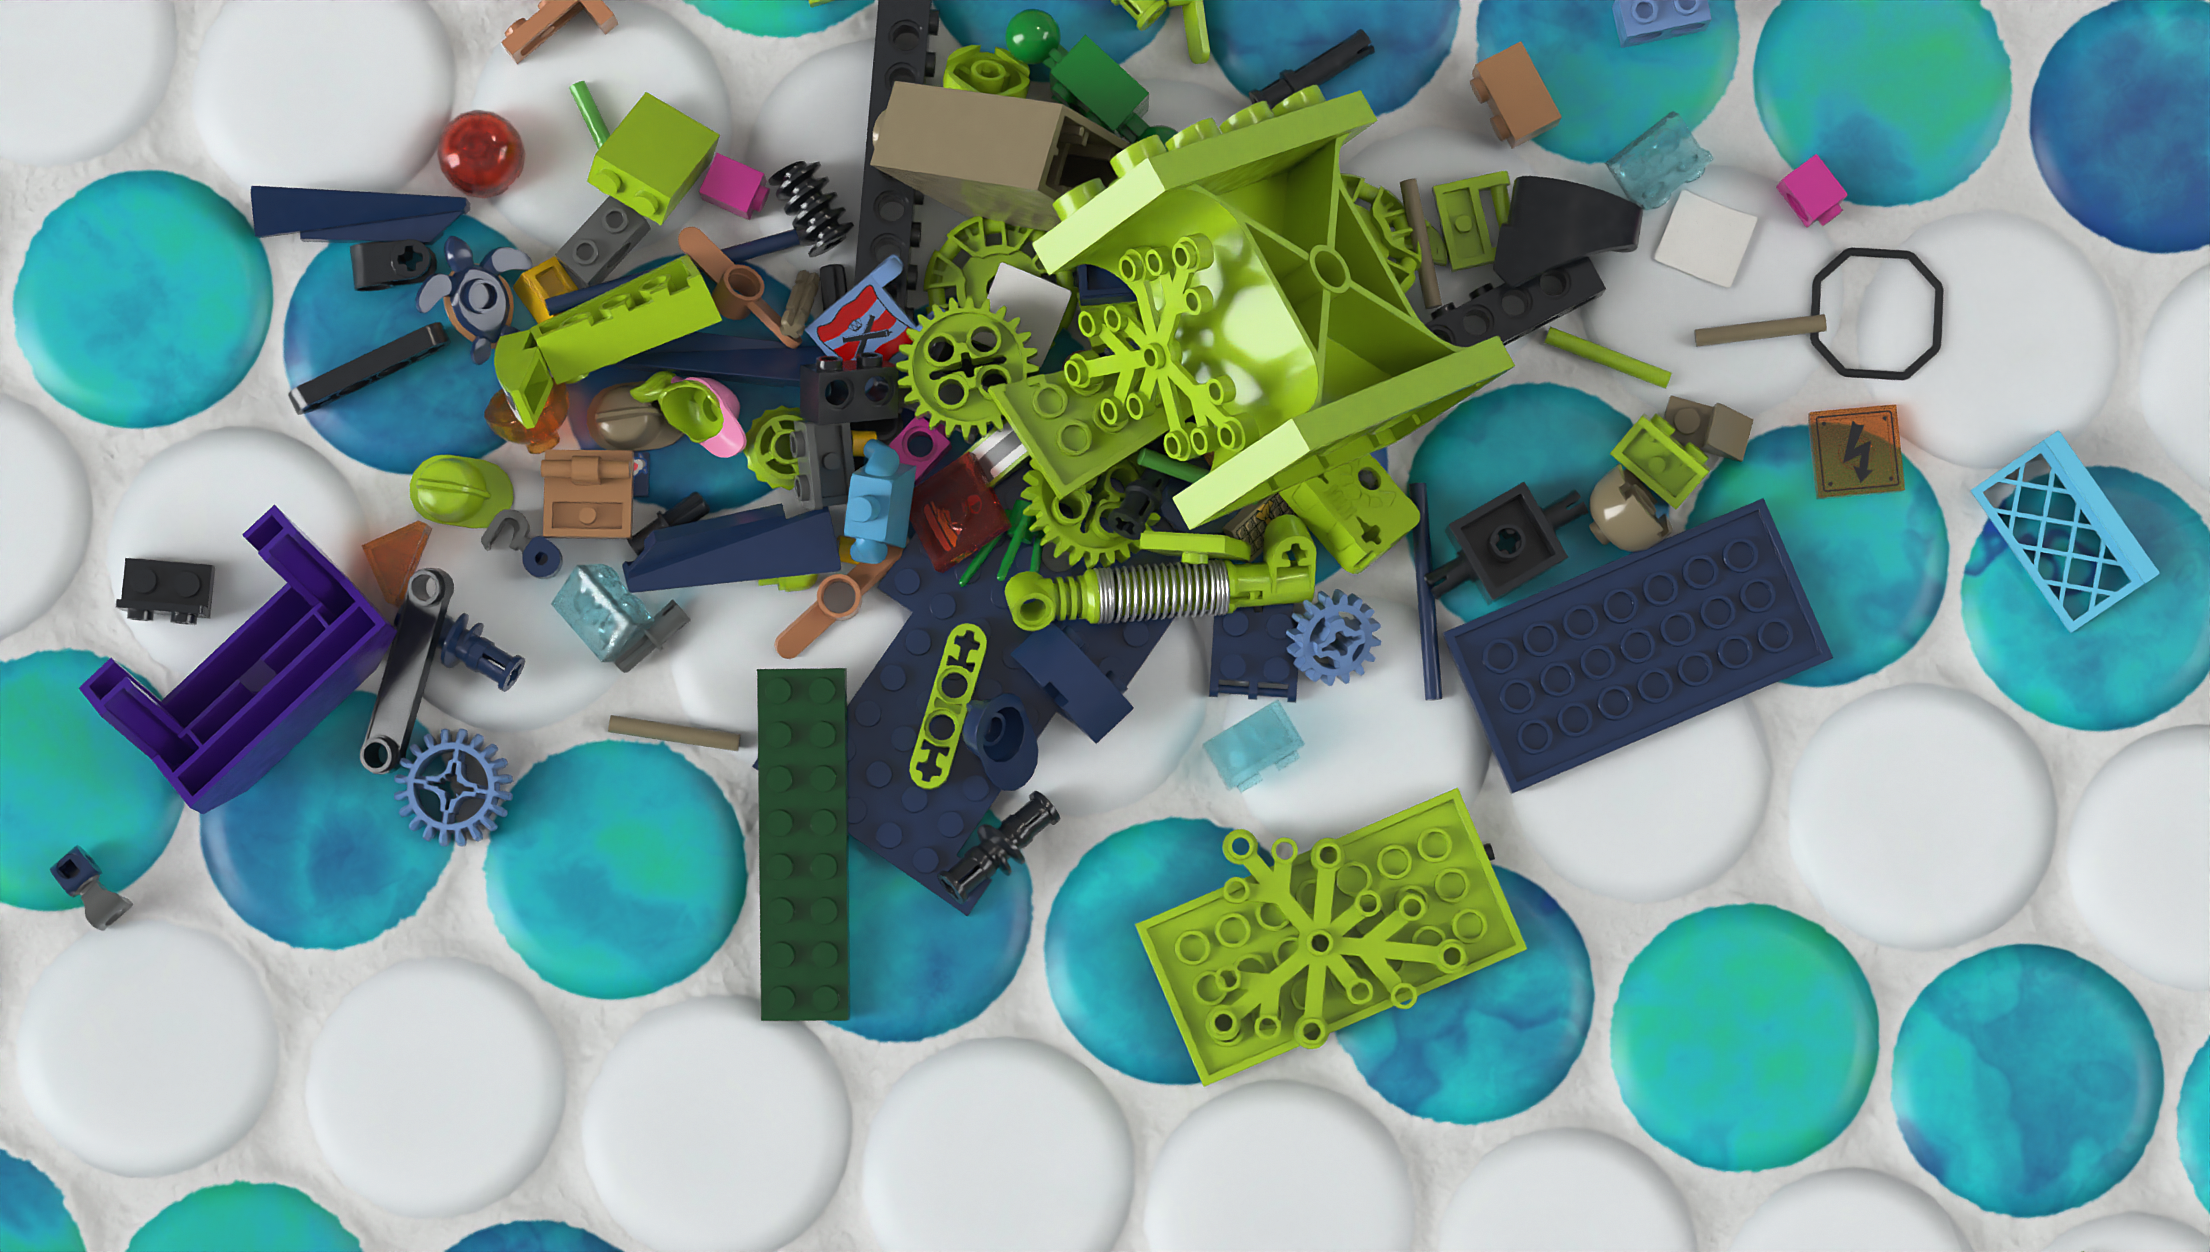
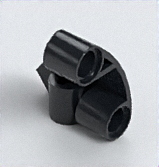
(1560, 223)

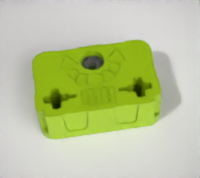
(1354, 512)

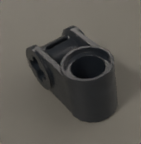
(384, 264)

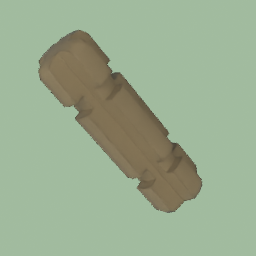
(799, 304)

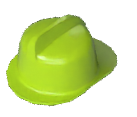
(460, 491)

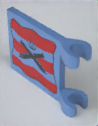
(866, 319)

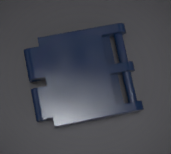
(1254, 650)

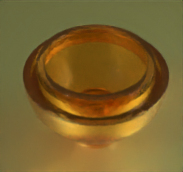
(536, 439)

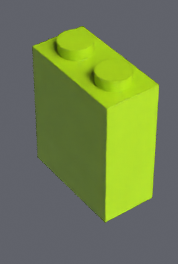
(653, 158)

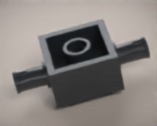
(1514, 516)

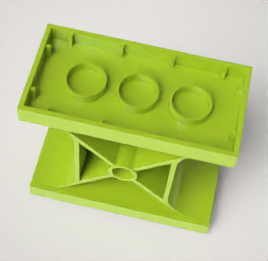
(1297, 286)

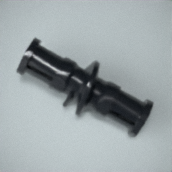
(998, 846)

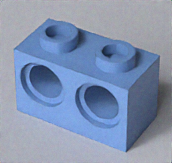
(1658, 19)

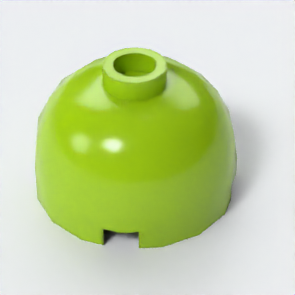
(986, 72)

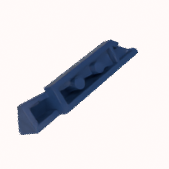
(352, 215)
(726, 359)
(735, 549)

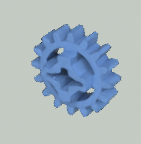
(1329, 635)

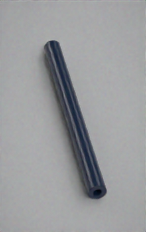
(1426, 600)

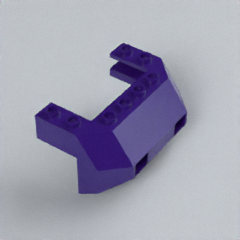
(261, 684)

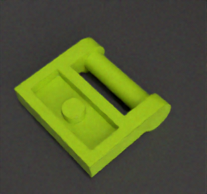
(1464, 220)

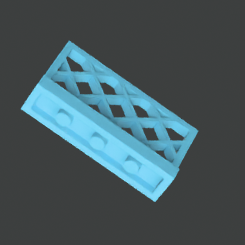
(2096, 509)

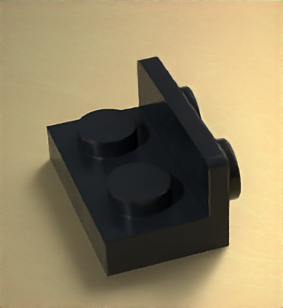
(166, 589)

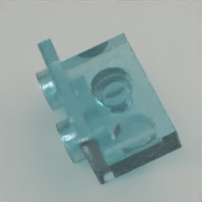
(1659, 162)

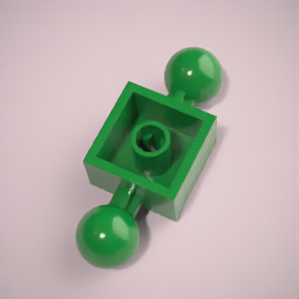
(1084, 77)

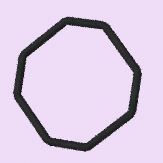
(1938, 313)

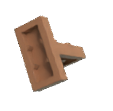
(529, 34)

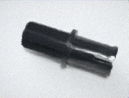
(686, 511)

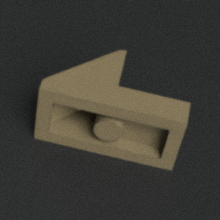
(1711, 429)

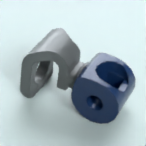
(539, 555)
(80, 876)

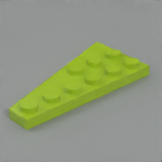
(1066, 427)

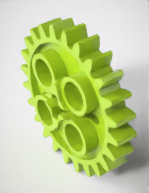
(958, 329)
(1066, 532)

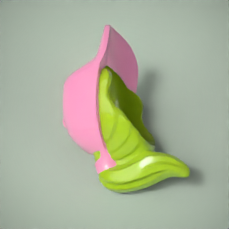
(698, 408)

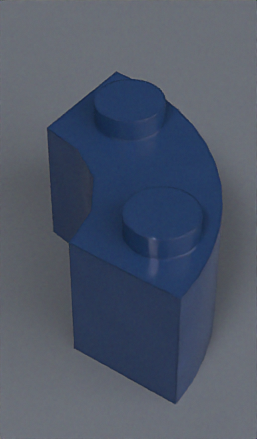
(1073, 681)

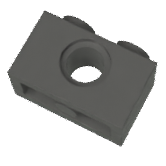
(603, 241)

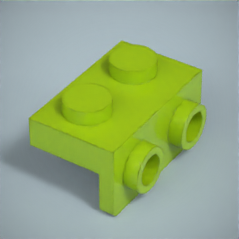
(1661, 460)

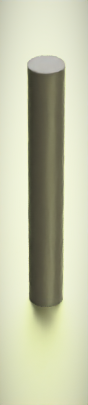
(1416, 221)
(1760, 330)
(674, 733)

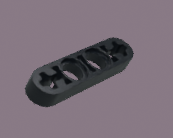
(369, 368)

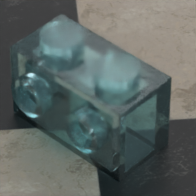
(1254, 746)

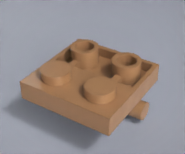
(588, 494)

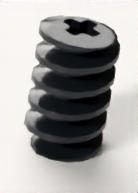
(810, 206)

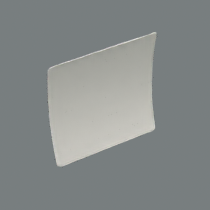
(1705, 239)
(1032, 300)

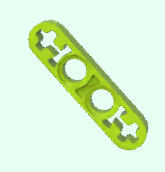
(954, 708)

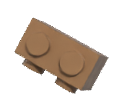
(1514, 95)

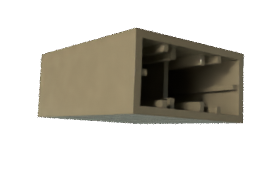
(990, 151)

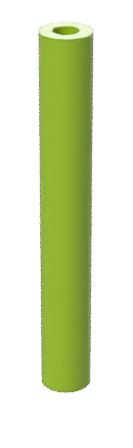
(1608, 357)

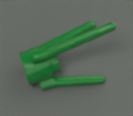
(1019, 533)

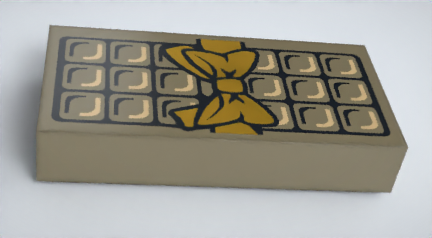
(1252, 521)

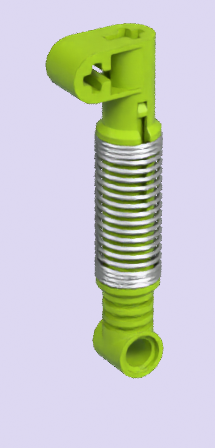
(1178, 588)

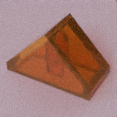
(396, 559)

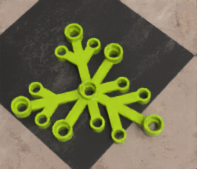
(1161, 353)
(1371, 948)

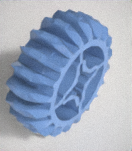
(458, 768)

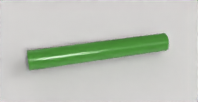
(590, 113)
(1171, 466)

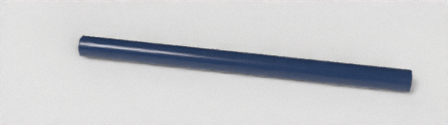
(735, 253)

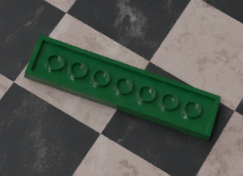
(803, 844)

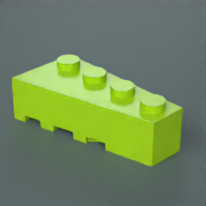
(626, 321)

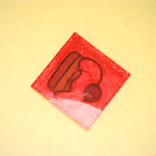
(956, 512)

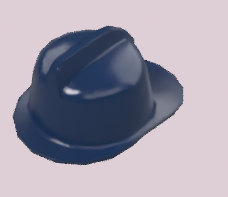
(1002, 739)

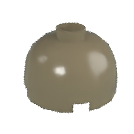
(1626, 512)

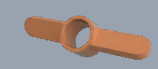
(729, 277)
(819, 617)

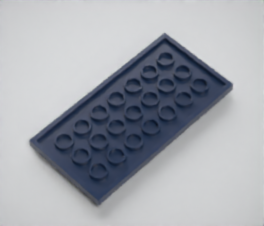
(1637, 646)

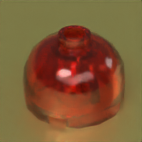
(481, 153)

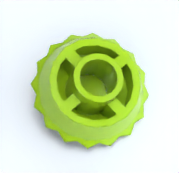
(770, 449)

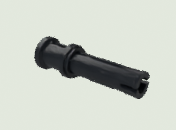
(1316, 71)
(1141, 500)

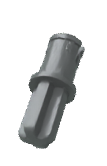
(641, 644)

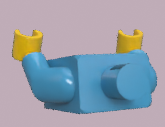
(876, 502)

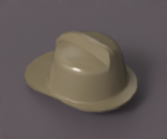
(624, 423)

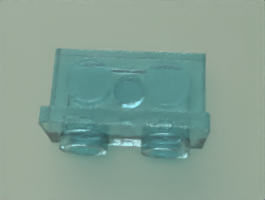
(601, 609)

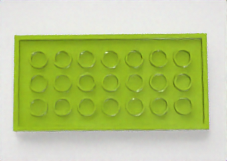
(1418, 852)

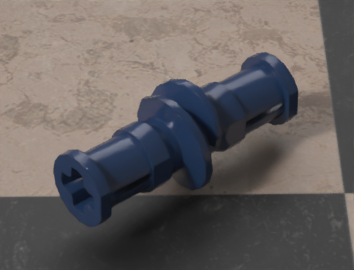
(475, 651)

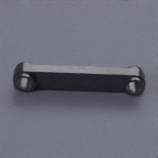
(406, 670)

